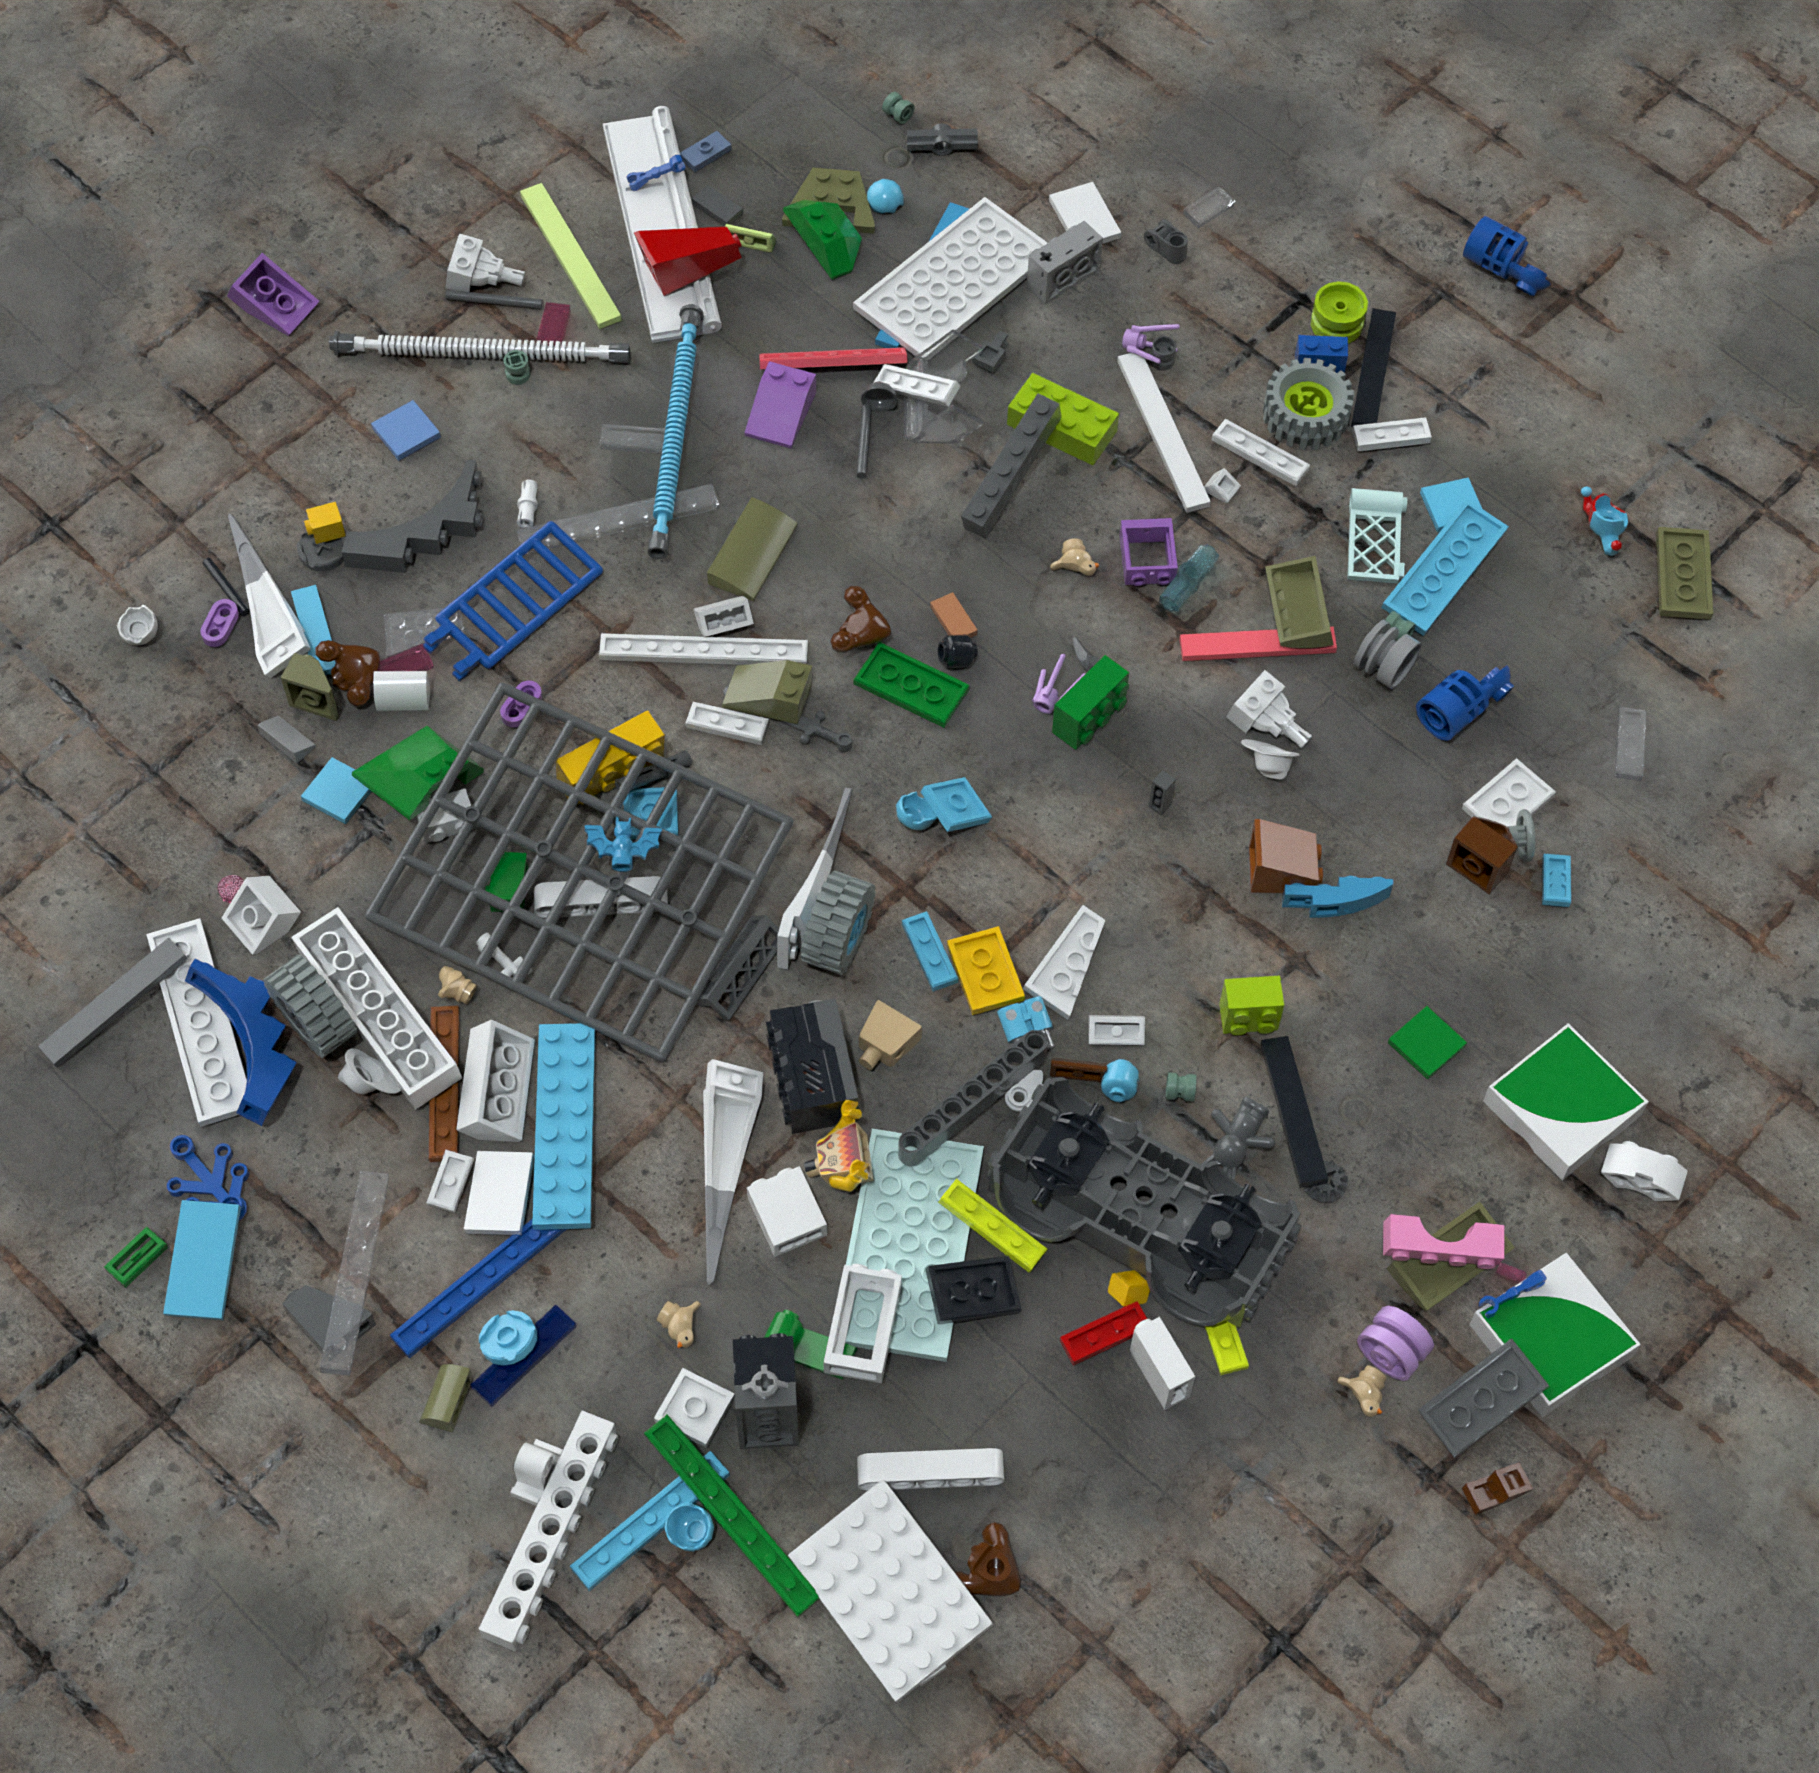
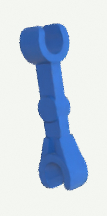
(641, 178)
(1533, 1282)

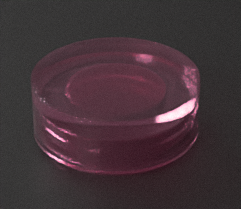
(229, 887)

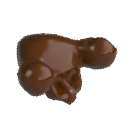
(861, 627)
(352, 668)
(992, 1565)

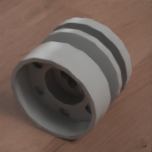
(1384, 651)

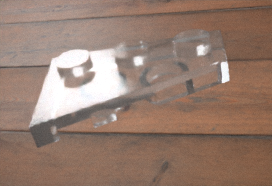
(409, 628)

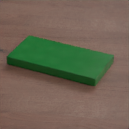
(911, 684)

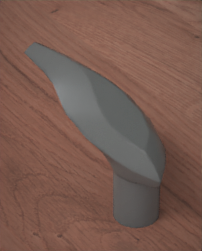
(1084, 656)

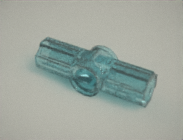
(1189, 578)

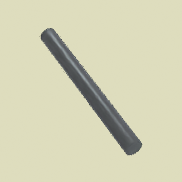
(494, 299)

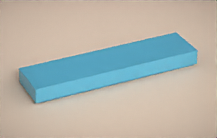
(313, 621)

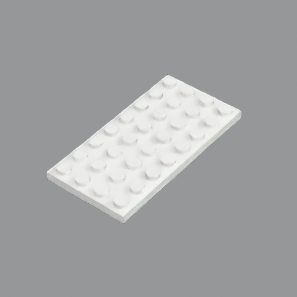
(951, 278)

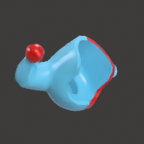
(1605, 520)

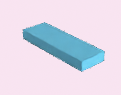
(929, 951)

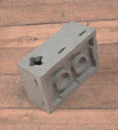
(1064, 262)

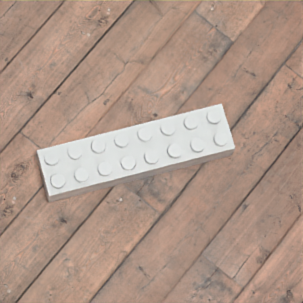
(378, 1008)

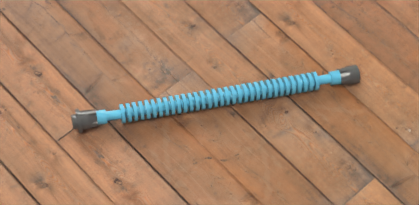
(690, 316)

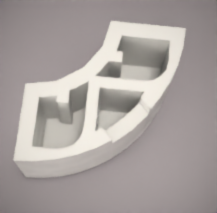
(1644, 1171)

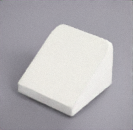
(1222, 485)

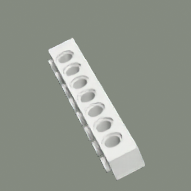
(587, 1431)

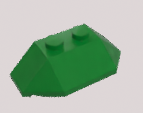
(827, 234)

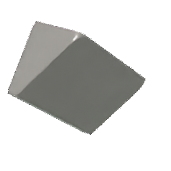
(286, 738)

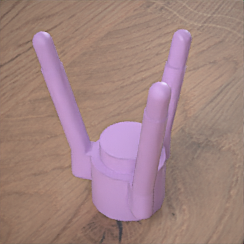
(1135, 339)
(1046, 697)

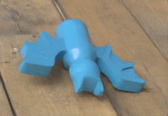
(622, 848)

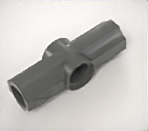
(942, 139)

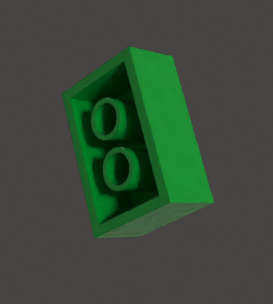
(1090, 703)

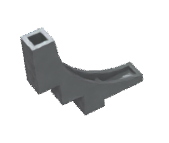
(394, 547)

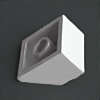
(260, 913)

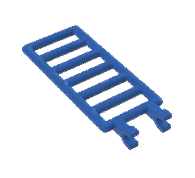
(476, 655)

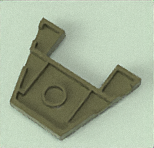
(837, 187)

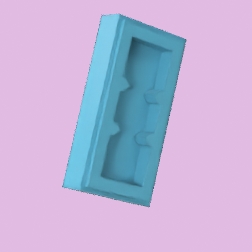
(1556, 880)

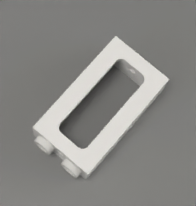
(853, 1279)

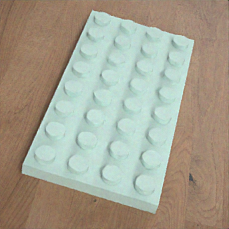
(906, 1231)

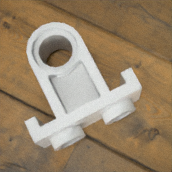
(533, 1470)

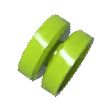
(1339, 311)

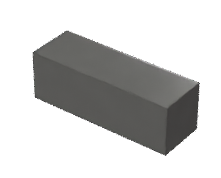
(1162, 792)

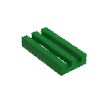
(139, 1256)

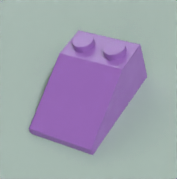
(272, 295)
(781, 404)

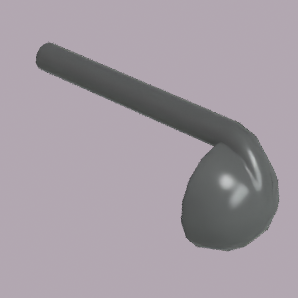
(875, 397)

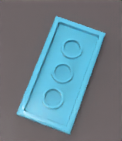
(202, 1260)

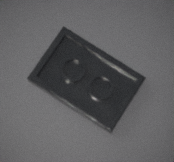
(973, 1289)

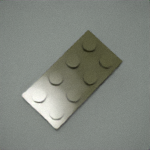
(1684, 573)

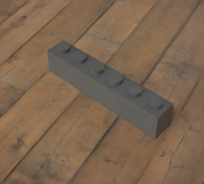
(1011, 466)

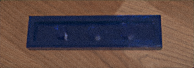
(500, 1379)

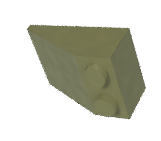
(770, 689)

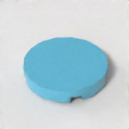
(508, 1338)

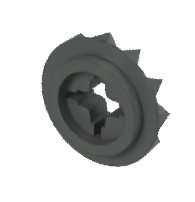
(1327, 1193)

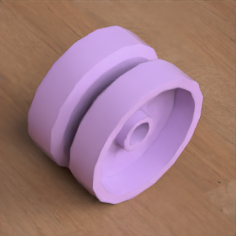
(1395, 1343)

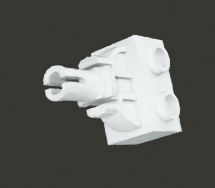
(477, 267)
(1267, 710)

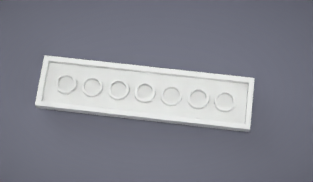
(201, 1030)

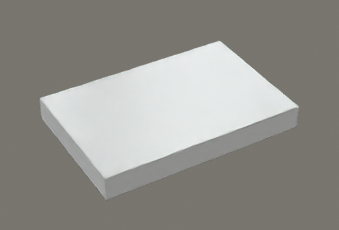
(1087, 205)
(1509, 793)
(499, 1193)

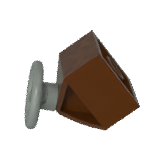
(1487, 849)

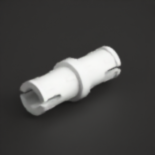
(527, 504)

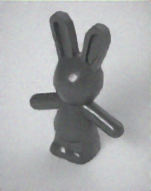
(1240, 1133)

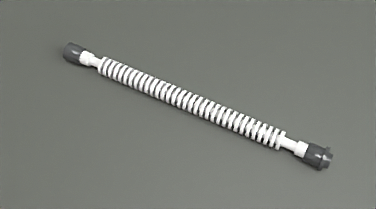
(350, 343)

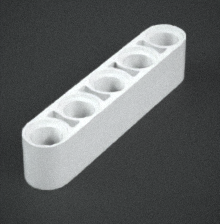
(589, 895)
(931, 1469)

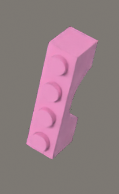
(1407, 1238)

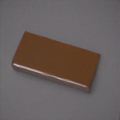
(1077, 1069)

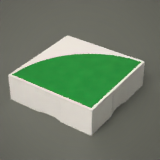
(1565, 1101)
(1562, 1331)

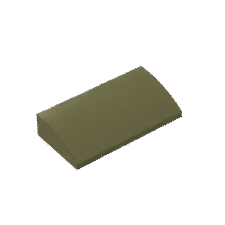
(751, 550)
(1299, 604)
(1433, 1282)

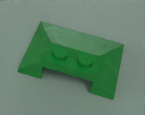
(413, 770)

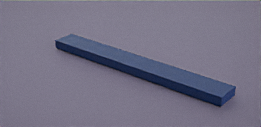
(471, 1288)

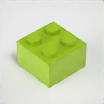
(1251, 1005)

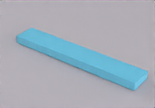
(636, 1530)

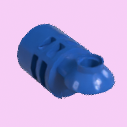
(1500, 252)
(1461, 700)

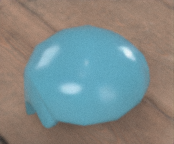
(885, 196)
(914, 812)
(689, 1527)

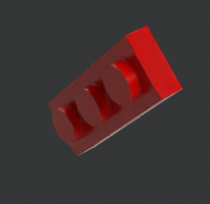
(1102, 1333)

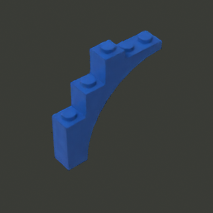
(259, 1035)

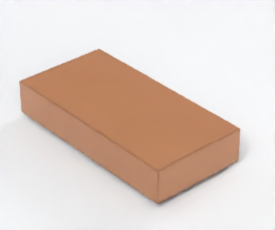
(953, 616)

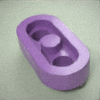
(218, 625)
(514, 707)

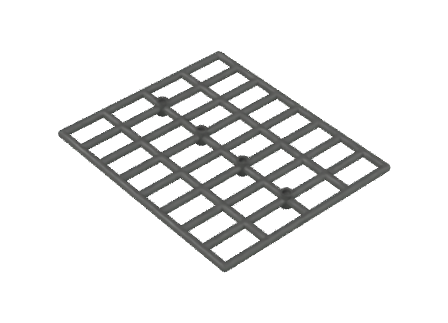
(579, 868)

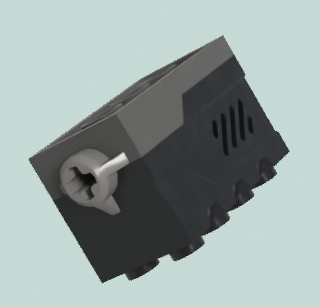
(810, 1064)
(765, 1391)

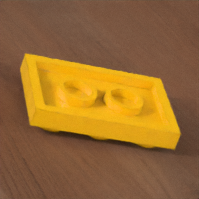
(985, 970)

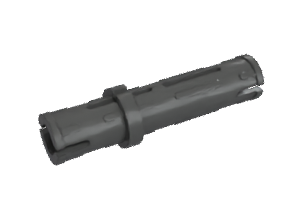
(654, 772)

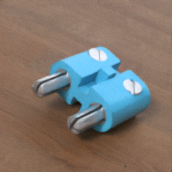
(1024, 1017)

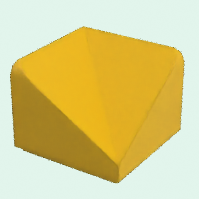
(1128, 1287)

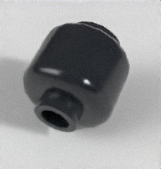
(957, 651)

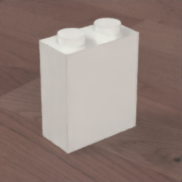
(786, 1210)
(1161, 1362)

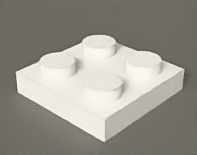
(696, 1406)

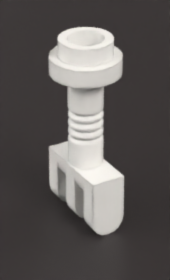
(509, 967)

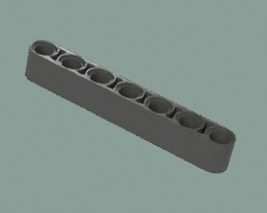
(967, 1108)

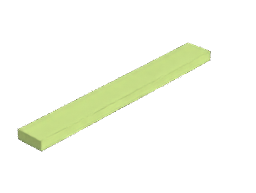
(570, 256)

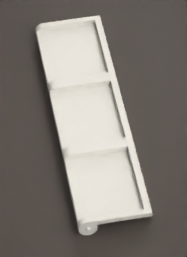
(657, 205)

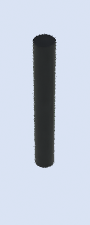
(226, 586)

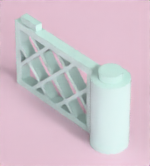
(1381, 507)

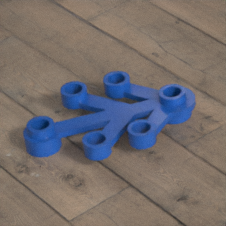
(210, 1183)

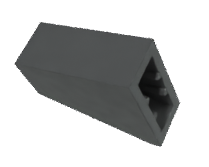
(311, 1313)

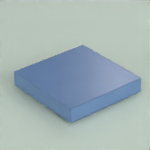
(405, 430)

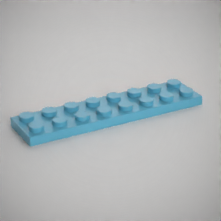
(564, 1127)

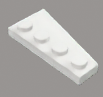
(1065, 965)

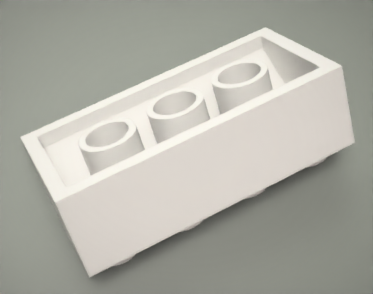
(495, 1083)

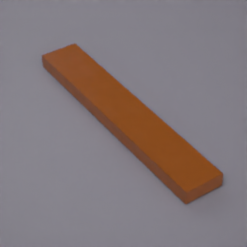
(445, 1106)

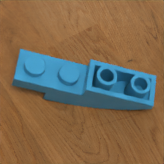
(1348, 897)

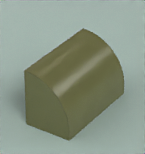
(447, 1397)

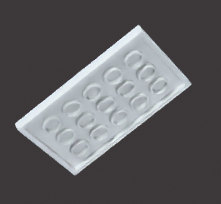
(890, 1590)

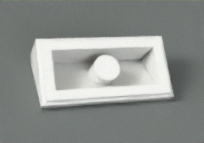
(1116, 1030)

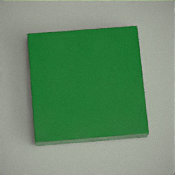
(1427, 1042)

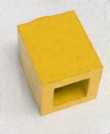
(324, 523)

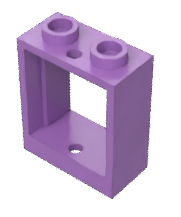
(1158, 531)

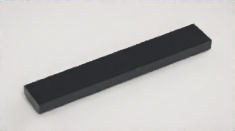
(1373, 367)
(1294, 1112)

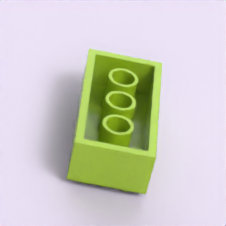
(1084, 424)

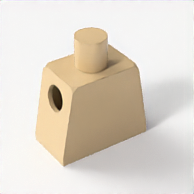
(887, 1036)

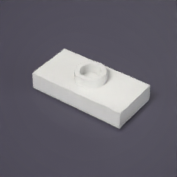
(450, 1181)

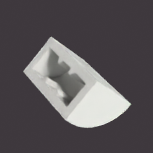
(723, 616)
(401, 690)

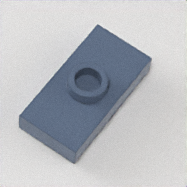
(705, 151)

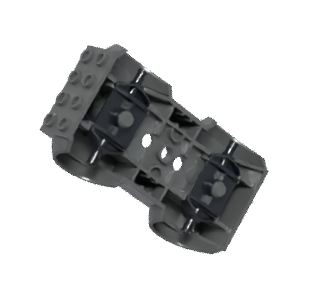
(1199, 1265)

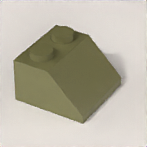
(308, 687)

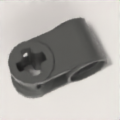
(1169, 241)

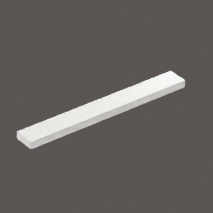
(1164, 432)
(700, 649)

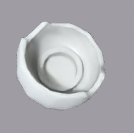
(137, 625)

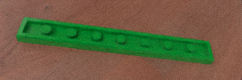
(732, 1516)

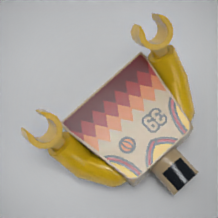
(843, 1153)

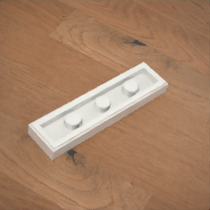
(919, 385)
(1260, 452)

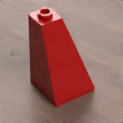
(686, 254)

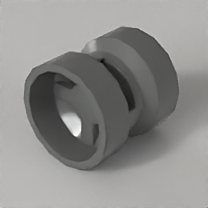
(1164, 349)

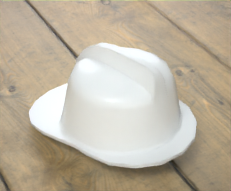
(1269, 759)
(366, 1074)

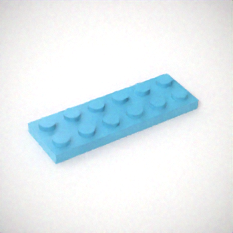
(1445, 566)

